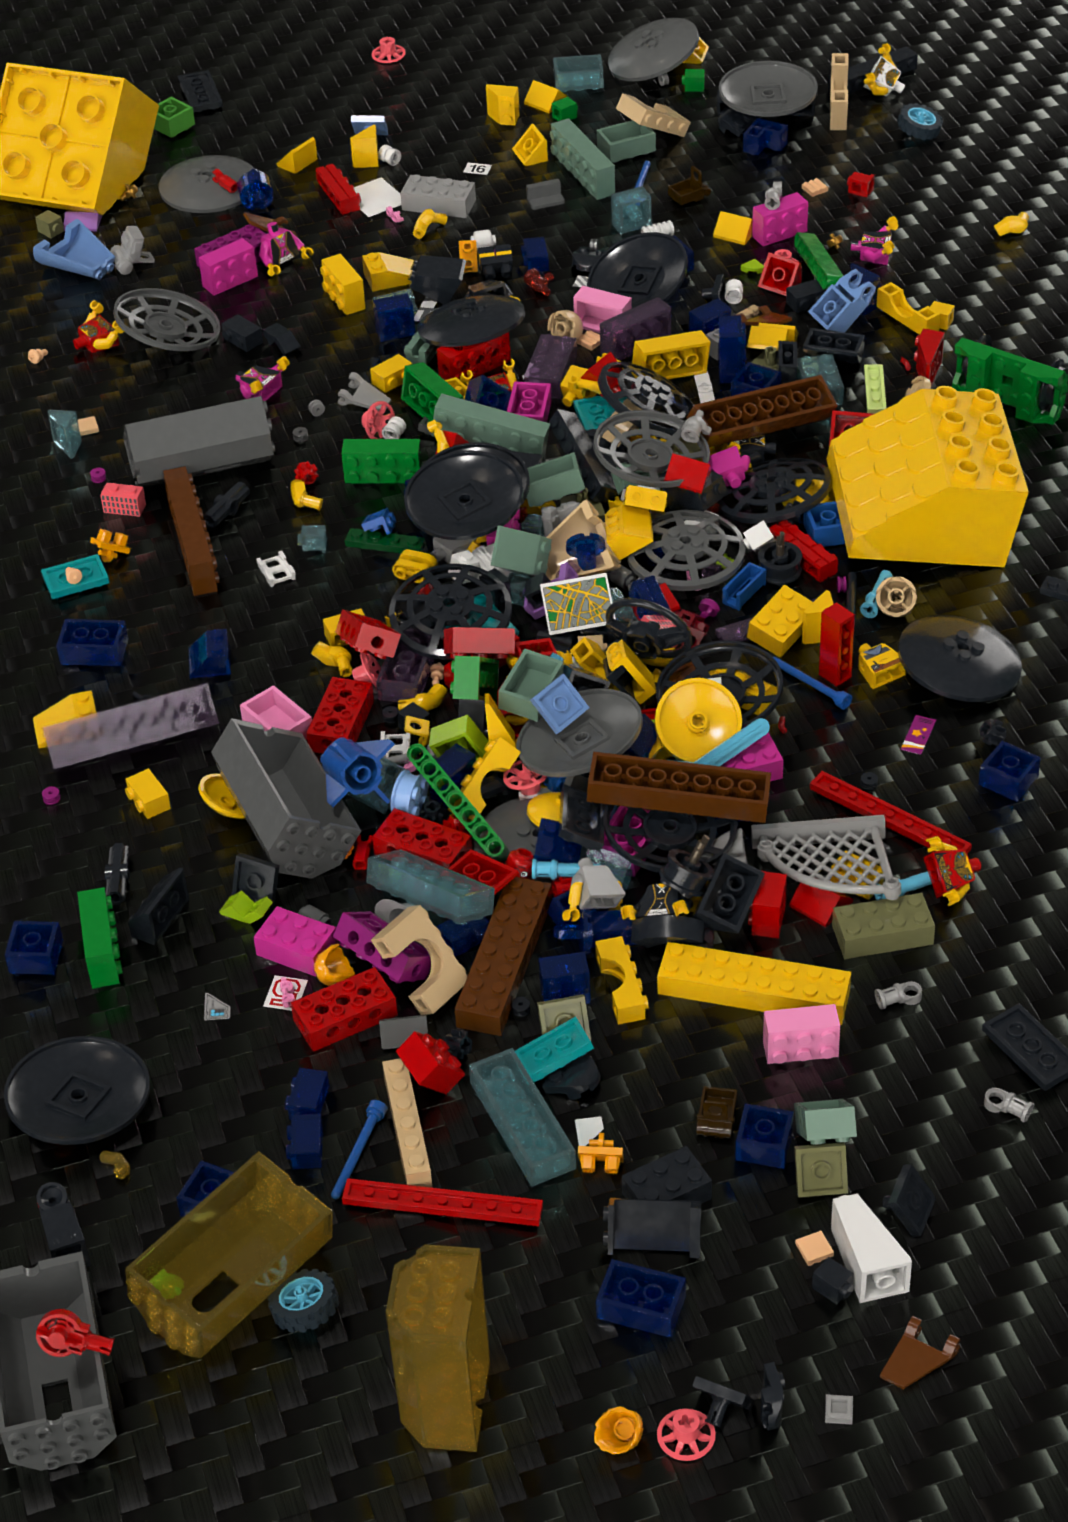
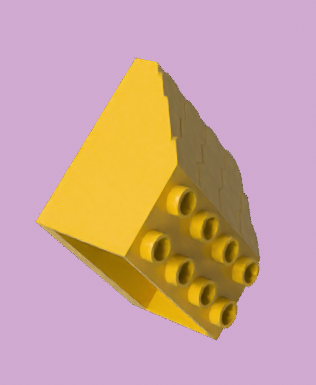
(71, 137)
(930, 480)

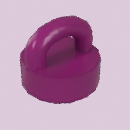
(708, 608)

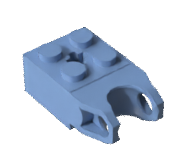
(842, 302)

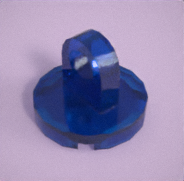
(585, 549)
(582, 931)

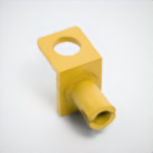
(424, 732)

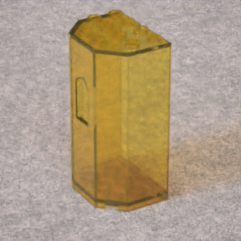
(250, 1228)
(439, 1345)

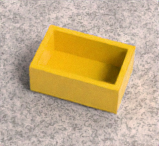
(343, 284)
(779, 621)

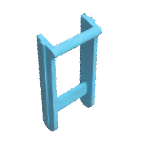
(734, 744)

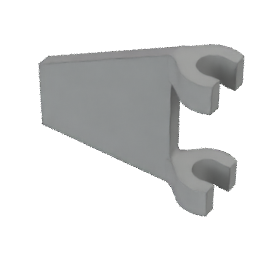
(364, 395)

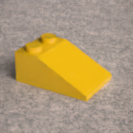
(386, 270)
(68, 708)
(497, 723)

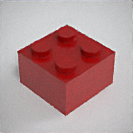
(769, 905)
(430, 1062)

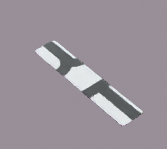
(425, 308)

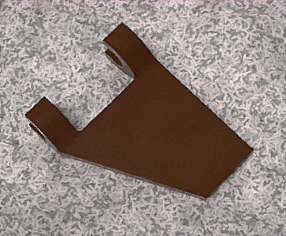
(261, 222)
(767, 317)
(914, 1358)

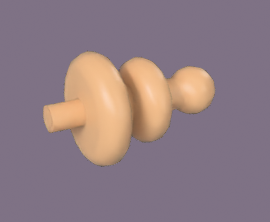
(36, 355)
(73, 575)
(437, 673)

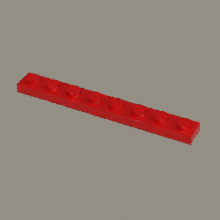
(895, 818)
(442, 1202)

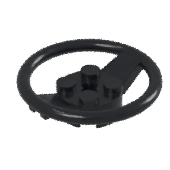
(647, 637)

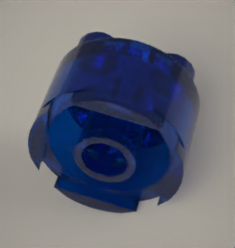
(255, 189)

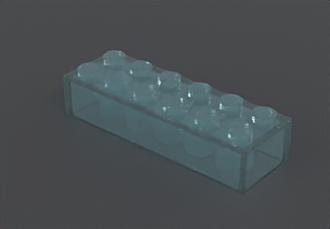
(430, 886)
(522, 1117)

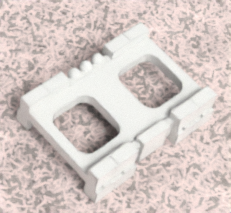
(282, 567)
(402, 748)

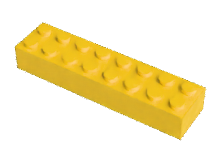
(749, 980)

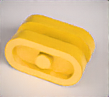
(412, 562)

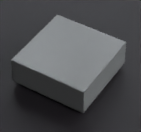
(839, 1409)

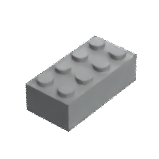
(441, 195)

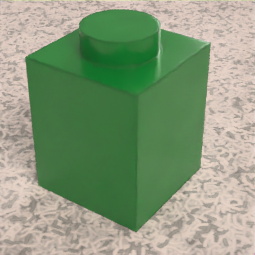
(694, 80)
(564, 109)

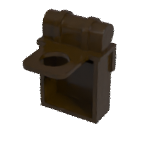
(689, 189)
(717, 1112)

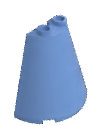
(77, 252)

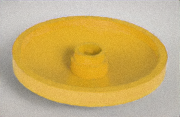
(696, 718)

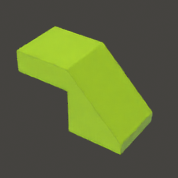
(244, 909)

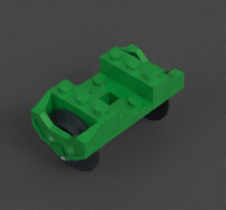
(1017, 380)

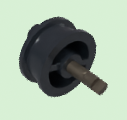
(780, 561)
(687, 870)

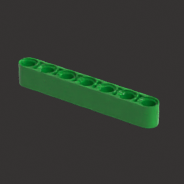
(817, 259)
(453, 794)

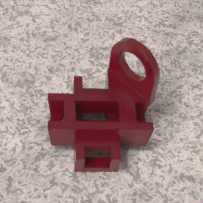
(695, 623)

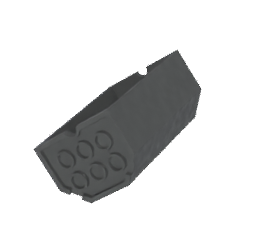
(201, 440)
(284, 798)
(26, 1368)

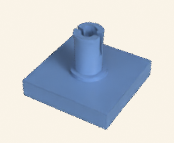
(362, 122)
(559, 703)

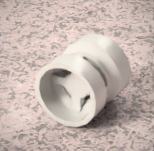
(389, 155)
(734, 291)
(394, 428)

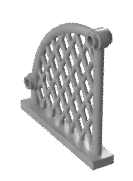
(859, 829)

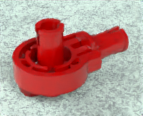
(69, 1335)

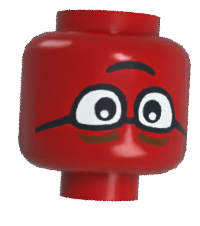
(522, 861)

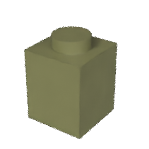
(49, 224)

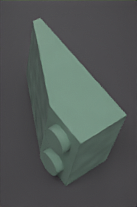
(520, 551)

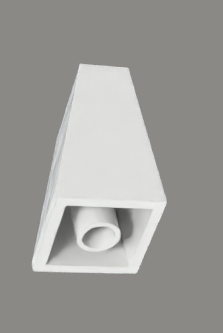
(869, 1250)

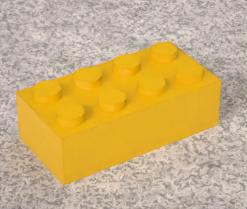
(673, 354)

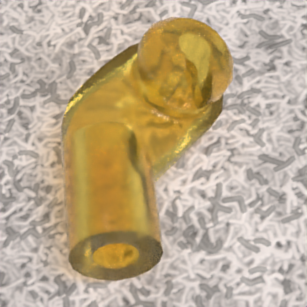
(122, 1166)

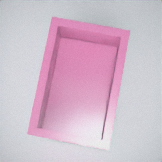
(597, 306)
(275, 710)
(801, 1034)

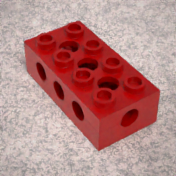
(476, 357)
(367, 634)
(340, 694)
(421, 838)
(344, 1009)

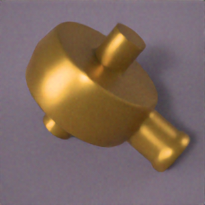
(130, 191)
(834, 241)

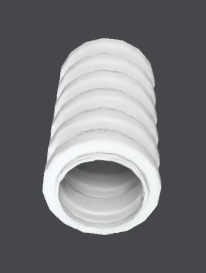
(666, 228)

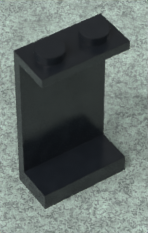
(653, 1225)

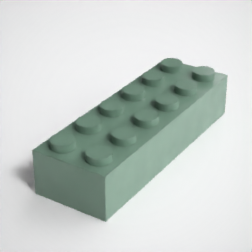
(583, 159)
(491, 425)

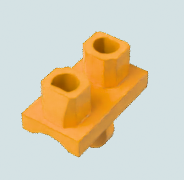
(468, 252)
(103, 541)
(603, 1151)

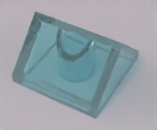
(65, 430)

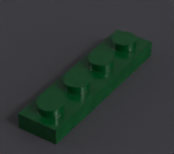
(382, 542)

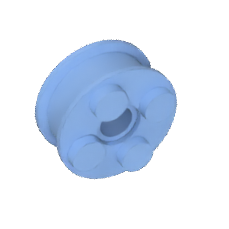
(409, 793)

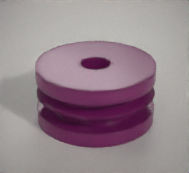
(98, 475)
(841, 584)
(51, 795)

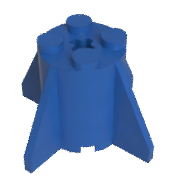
(354, 768)

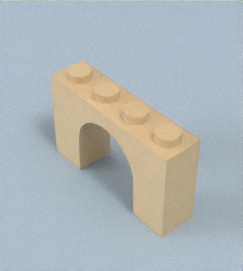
(839, 91)
(659, 117)
(446, 973)

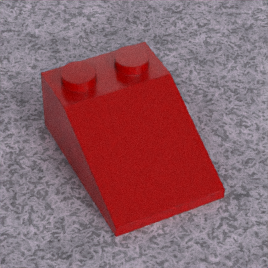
(929, 353)
(484, 870)

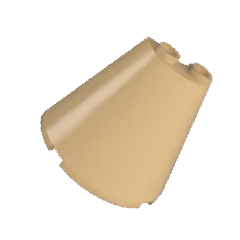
(585, 521)

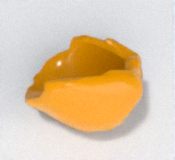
(332, 966)
(618, 1430)

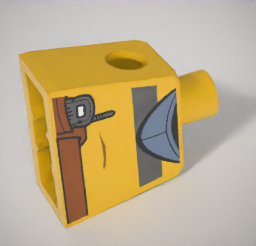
(879, 664)

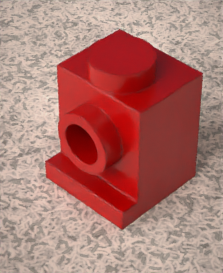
(861, 184)

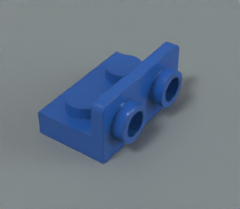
(380, 518)

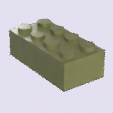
(883, 926)

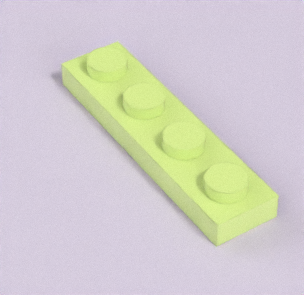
(874, 388)

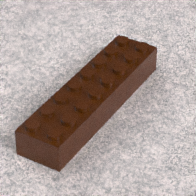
(766, 410)
(191, 531)
(679, 787)
(503, 956)

